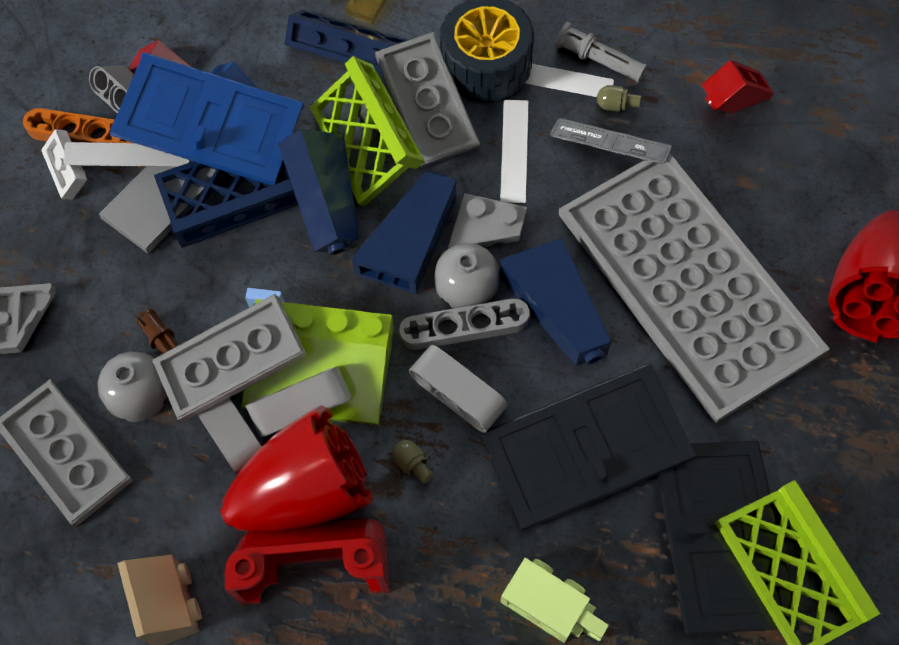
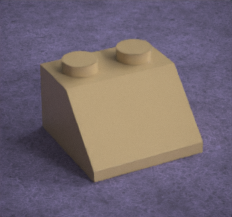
(160, 599)

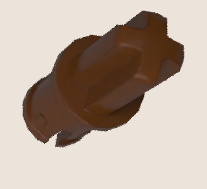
(157, 333)

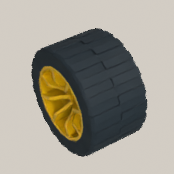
(487, 48)

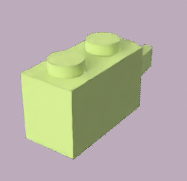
(551, 603)

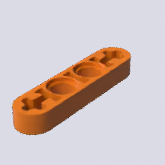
(58, 119)

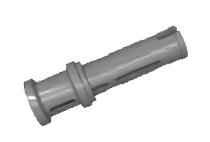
(588, 47)

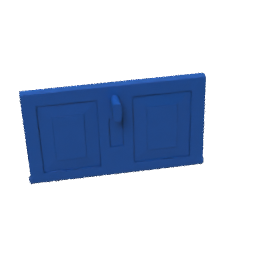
(206, 118)

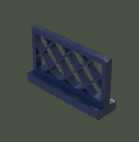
(225, 216)

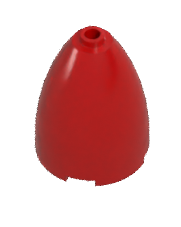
(867, 274)
(298, 478)

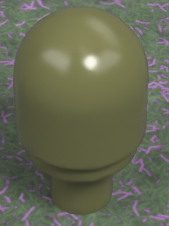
(616, 98)
(411, 460)

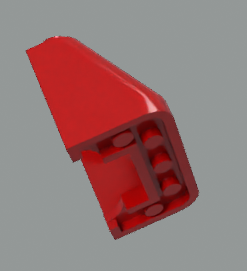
(259, 554)

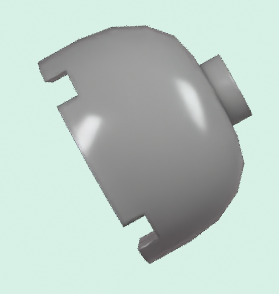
(466, 275)
(131, 387)

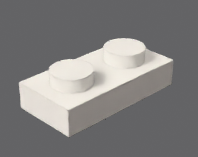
(66, 177)

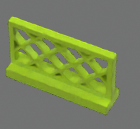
(386, 119)
(816, 547)

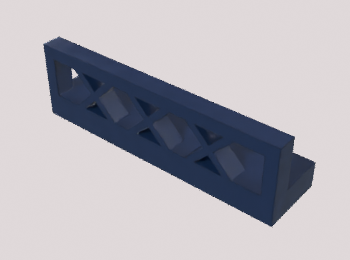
(336, 38)

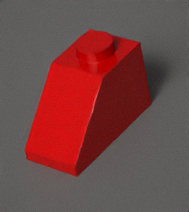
(736, 88)

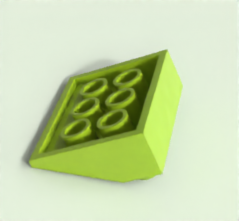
(342, 338)

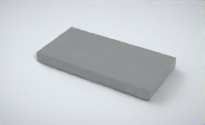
(427, 98)
(140, 210)
(229, 358)
(63, 453)

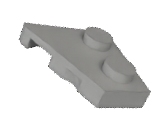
(487, 222)
(20, 313)

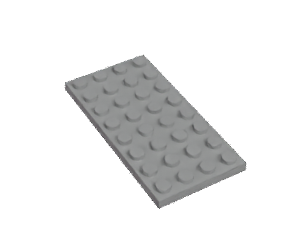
(693, 285)

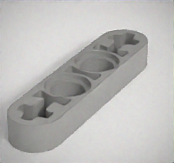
(466, 330)

